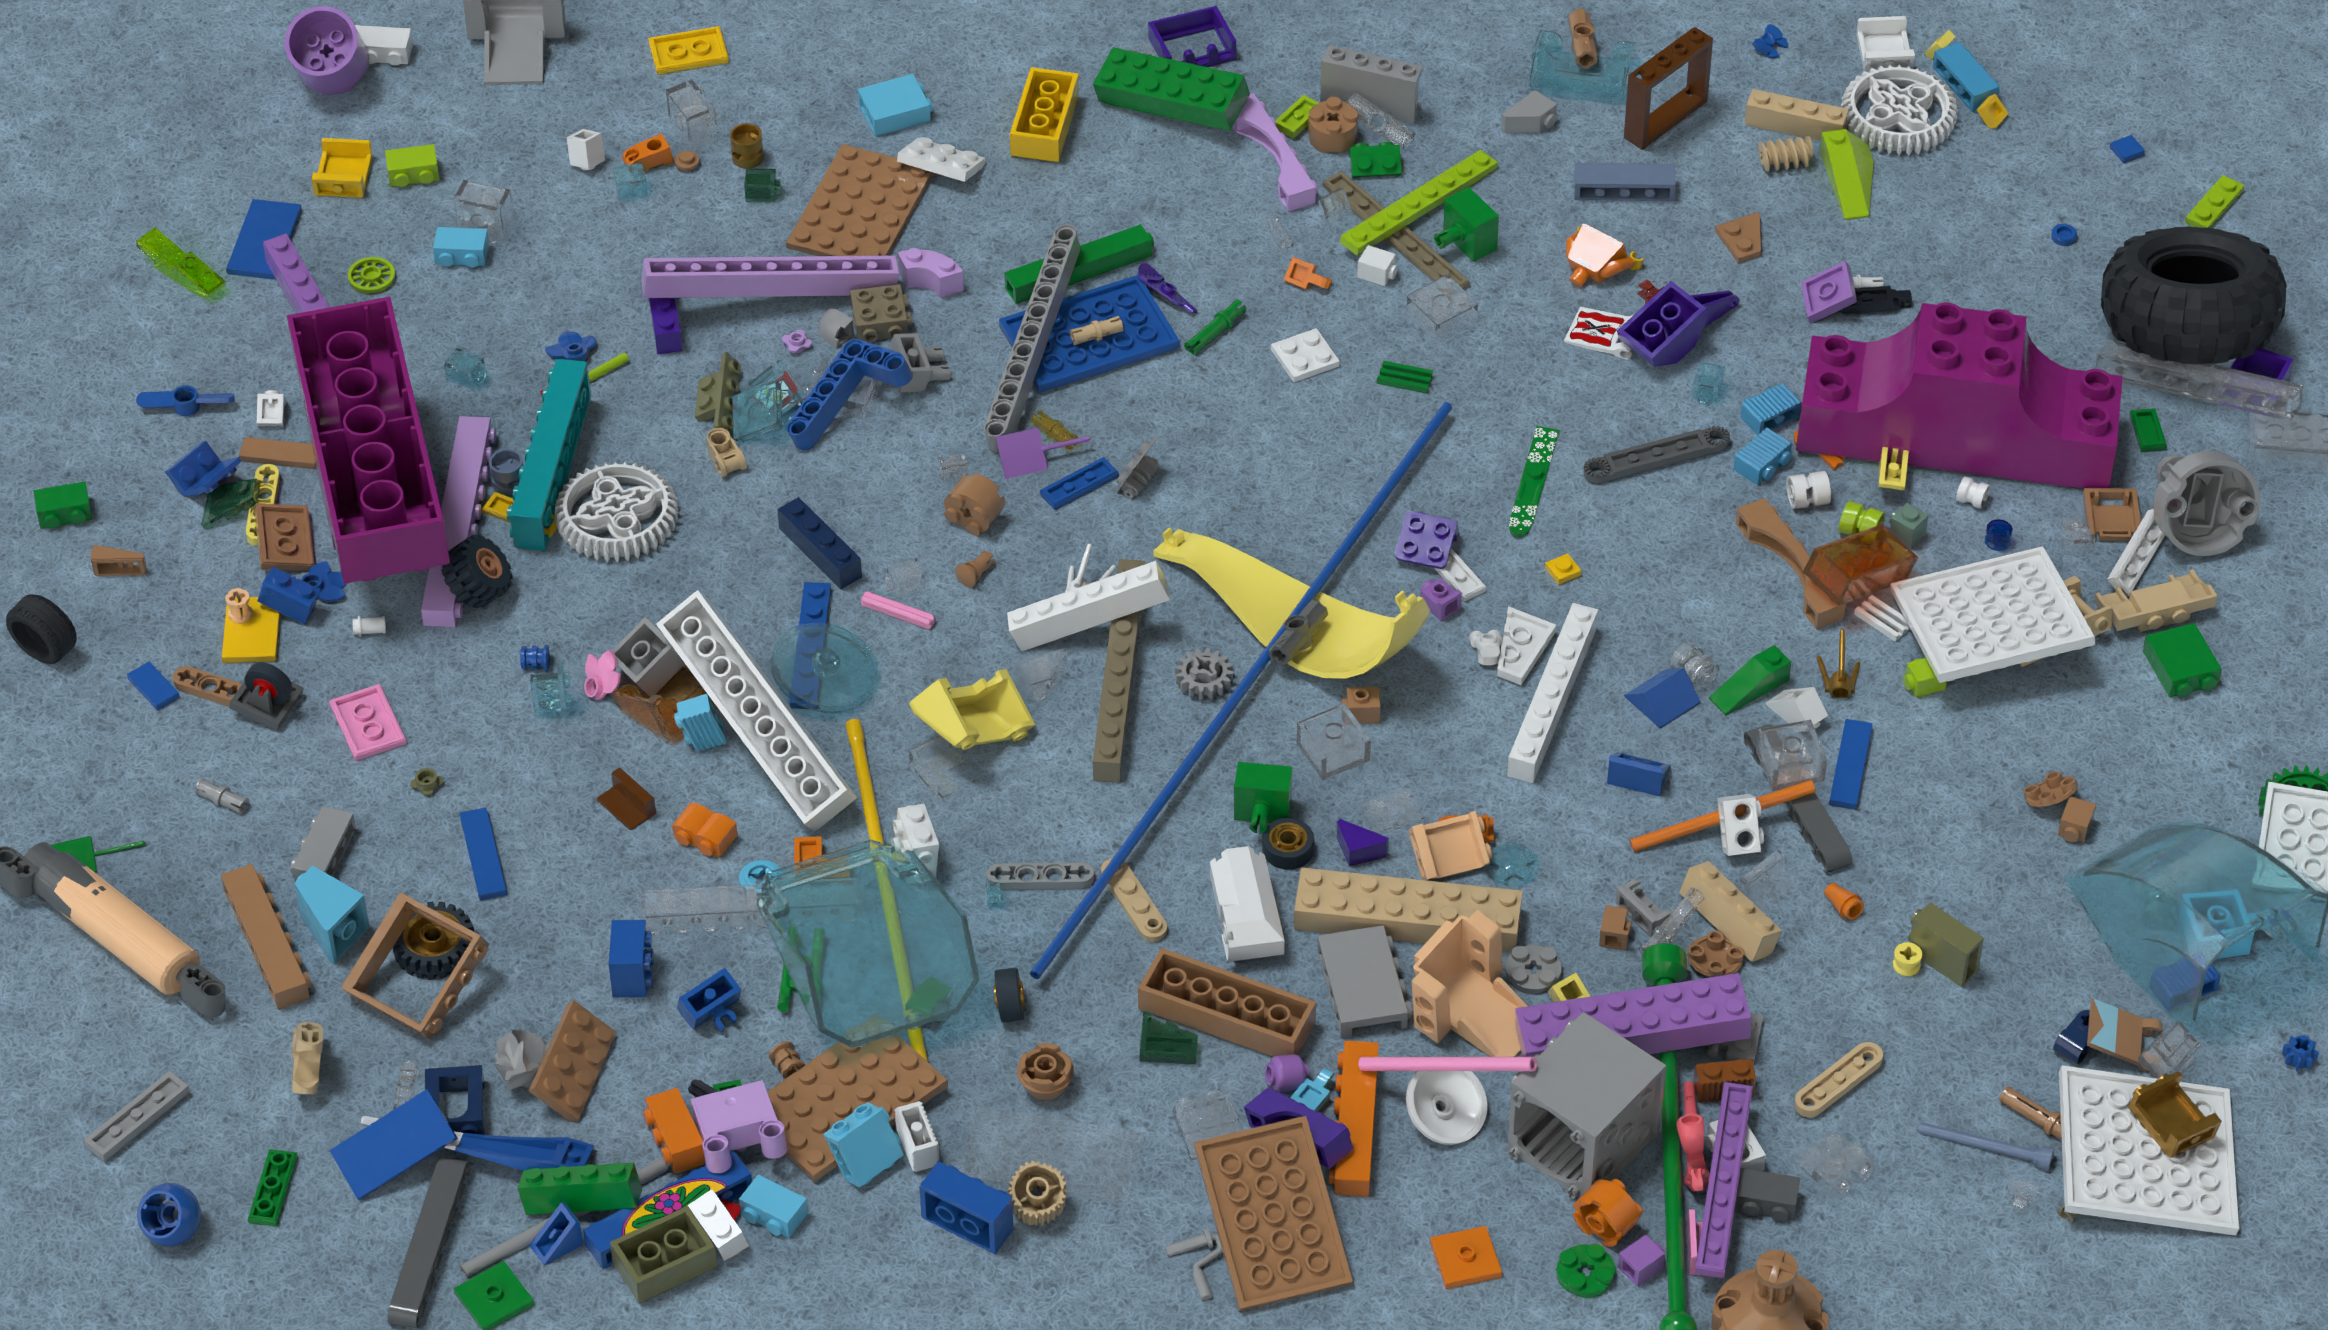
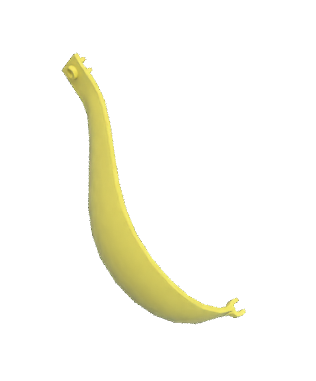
(1264, 597)

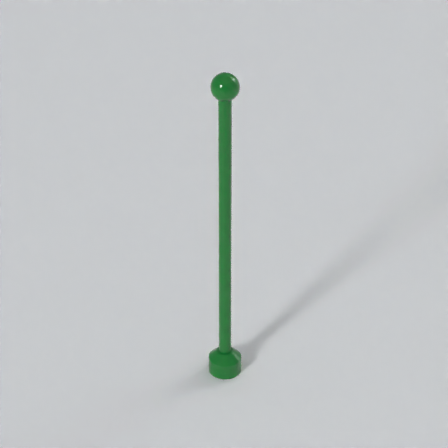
(1661, 966)

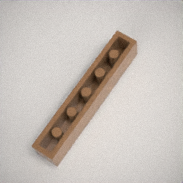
(265, 936)

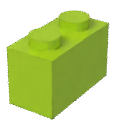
(412, 165)

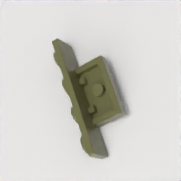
(716, 394)

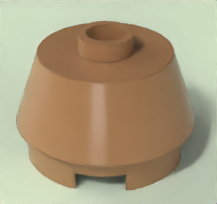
(1045, 1071)

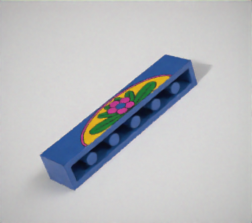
(663, 1202)

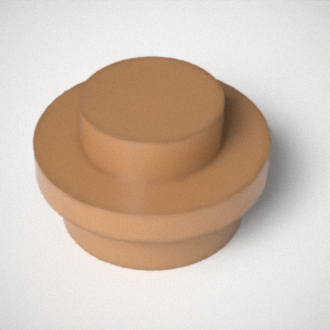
(686, 160)

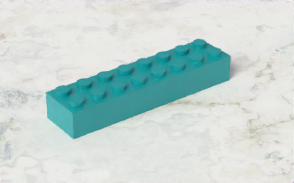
(550, 453)

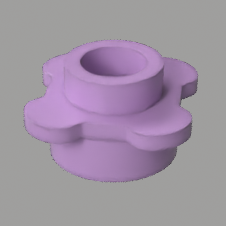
(797, 341)

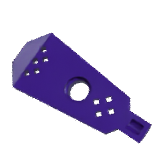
(1155, 280)

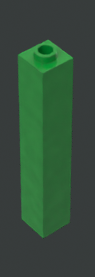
(1093, 259)

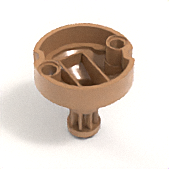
(1769, 1298)

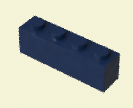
(819, 543)

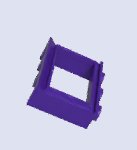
(1193, 23)

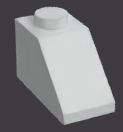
(1798, 706)

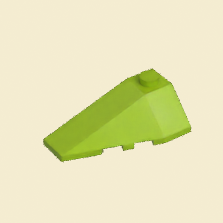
(1849, 171)

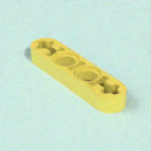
(271, 488)

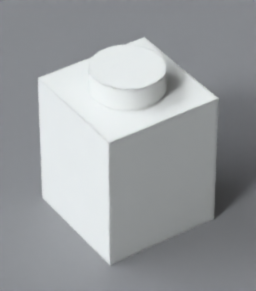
(585, 149)
(1377, 266)

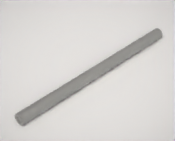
(526, 1237)

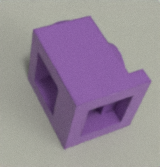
(1441, 598)

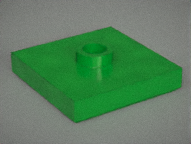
(494, 1296)

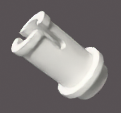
(1860, 282)
(369, 625)

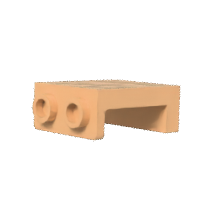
(1450, 846)

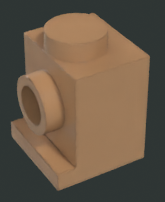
(1615, 928)

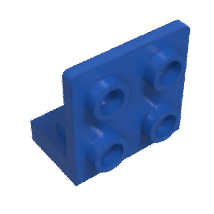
(200, 470)

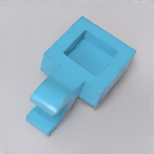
(1315, 1093)

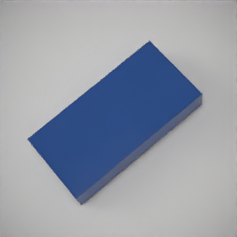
(153, 685)

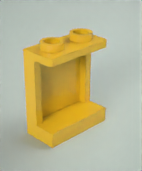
(343, 168)

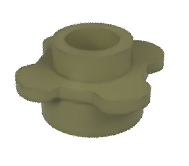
(423, 776)

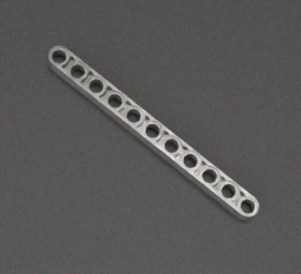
(1033, 335)

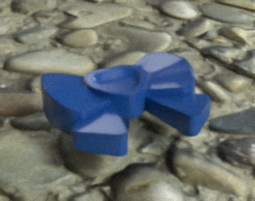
(1765, 44)

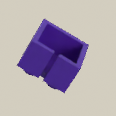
(2266, 364)

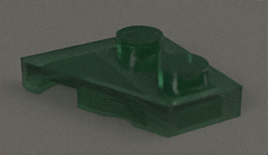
(230, 500)
(1166, 1042)

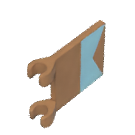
(2119, 1031)

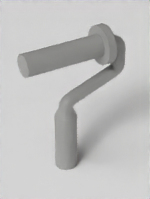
(1198, 1273)

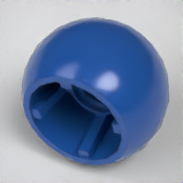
(157, 1217)

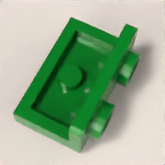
(1375, 160)

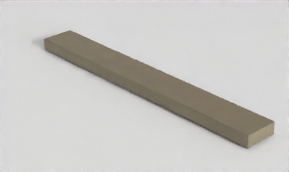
(1404, 240)

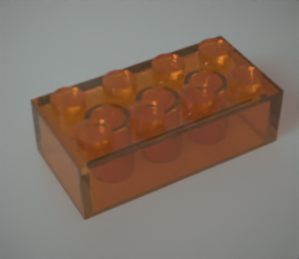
(1860, 564)

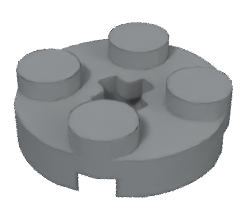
(1533, 955)

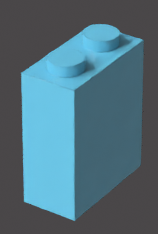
(894, 104)

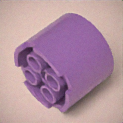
(322, 32)

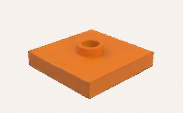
(1465, 1257)

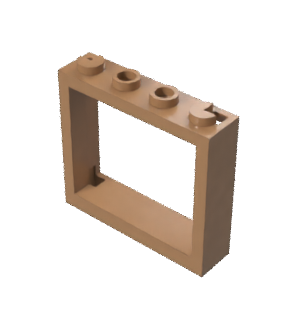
(383, 942)

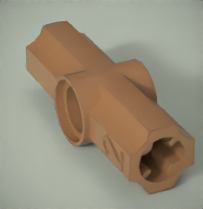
(1582, 38)

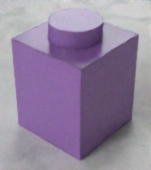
(1641, 1260)

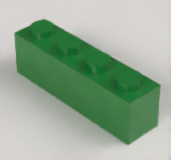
(580, 1187)

